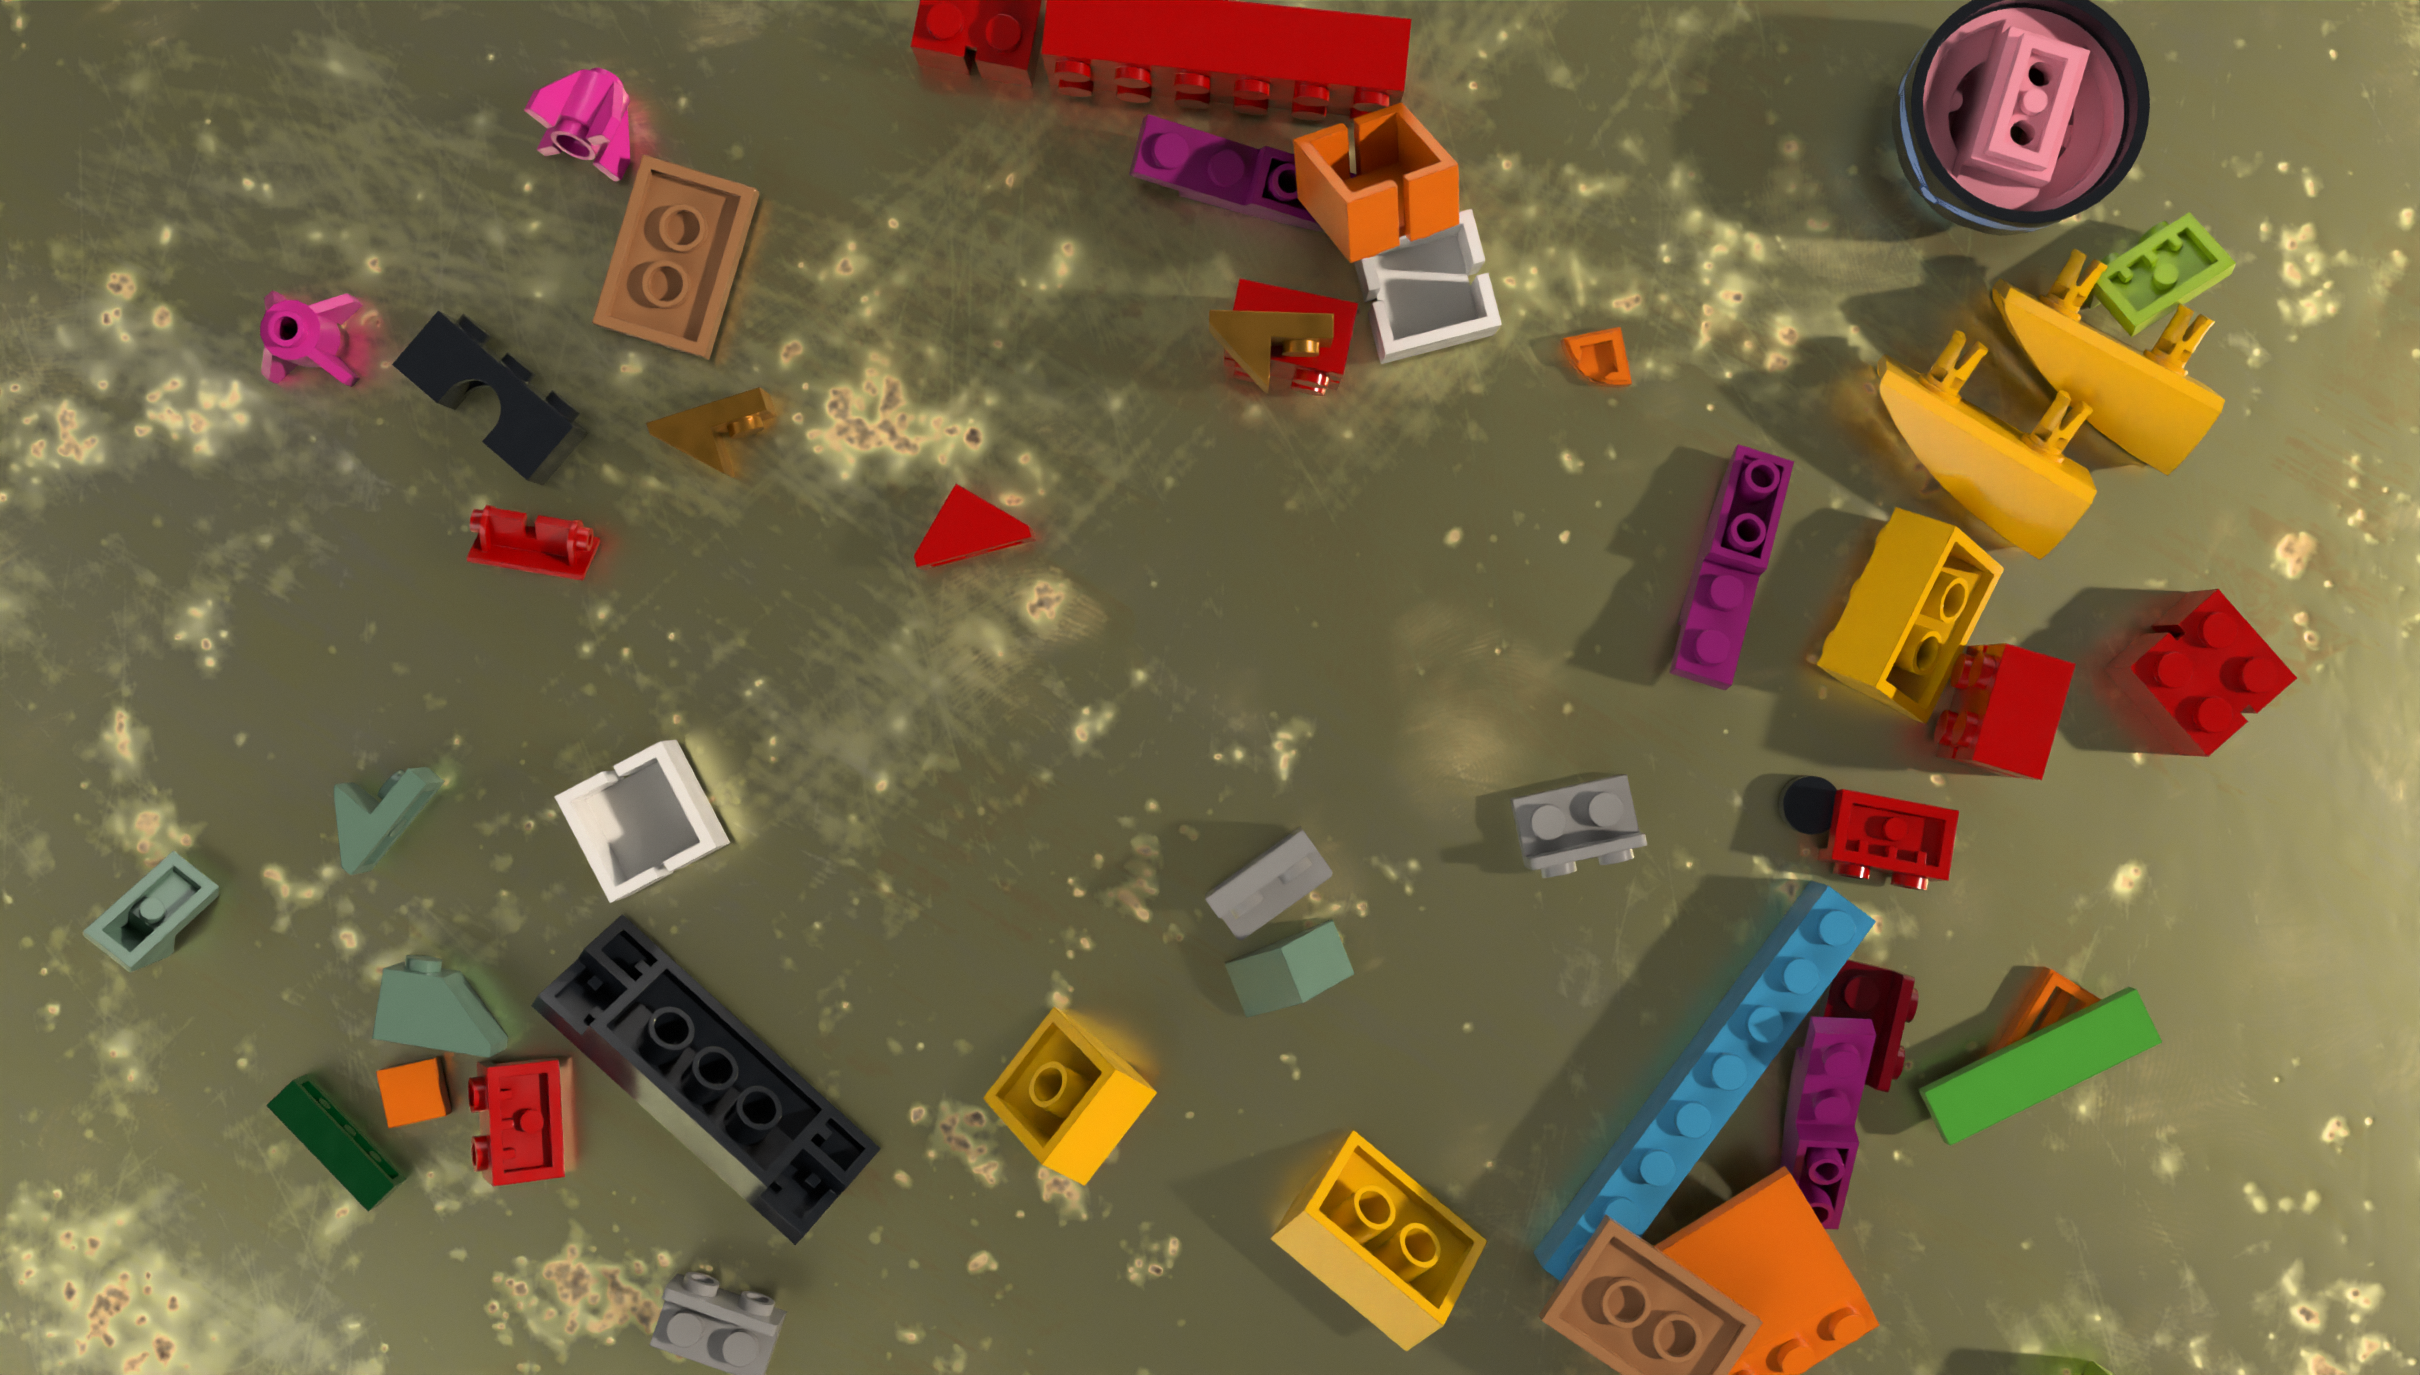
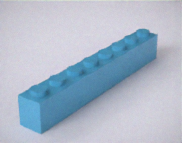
(1712, 1073)

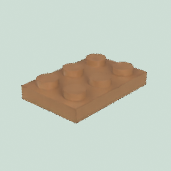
(676, 257)
(1646, 1310)

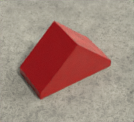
(968, 529)

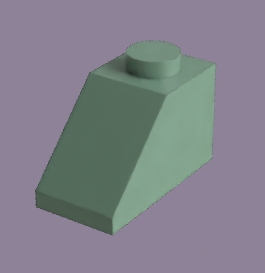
(434, 1010)

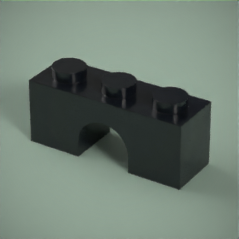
(453, 360)

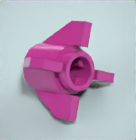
(585, 117)
(305, 336)

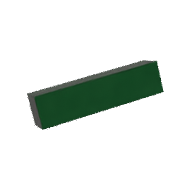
(336, 1142)

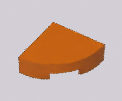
(1599, 357)

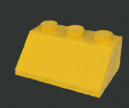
(1911, 613)
(1380, 1242)

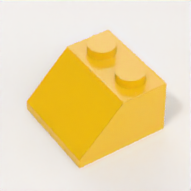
(1068, 1097)

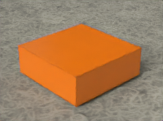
(414, 1092)

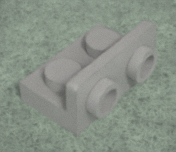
(1577, 825)
(1269, 884)
(718, 1325)

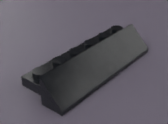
(706, 1078)

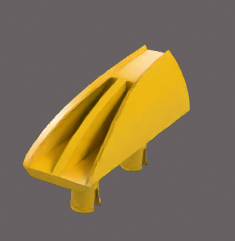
(2135, 395)
(1995, 471)

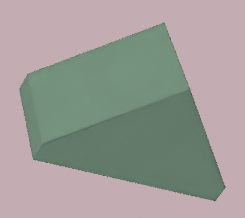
(1290, 970)

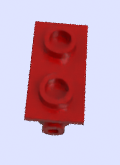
(549, 548)

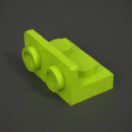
(2160, 273)

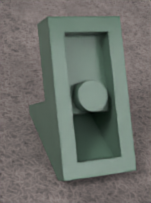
(371, 827)
(149, 916)

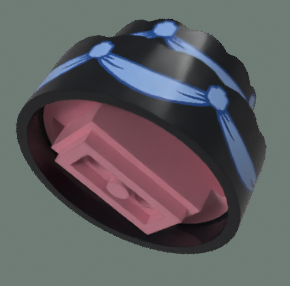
(2028, 64)

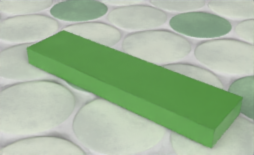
(2040, 1065)

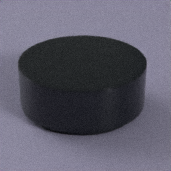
(1807, 804)

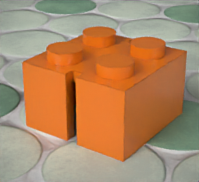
(1400, 185)

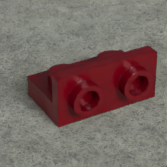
(1887, 1000)

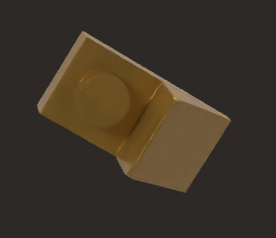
(1252, 333)
(701, 428)

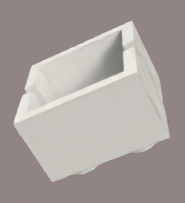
(1426, 293)
(644, 823)

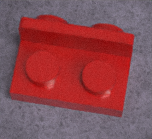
(1890, 838)
(517, 1121)

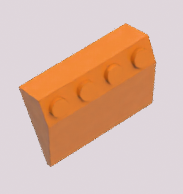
(1783, 1268)

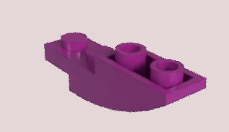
(1220, 172)
(1729, 567)
(1823, 1110)

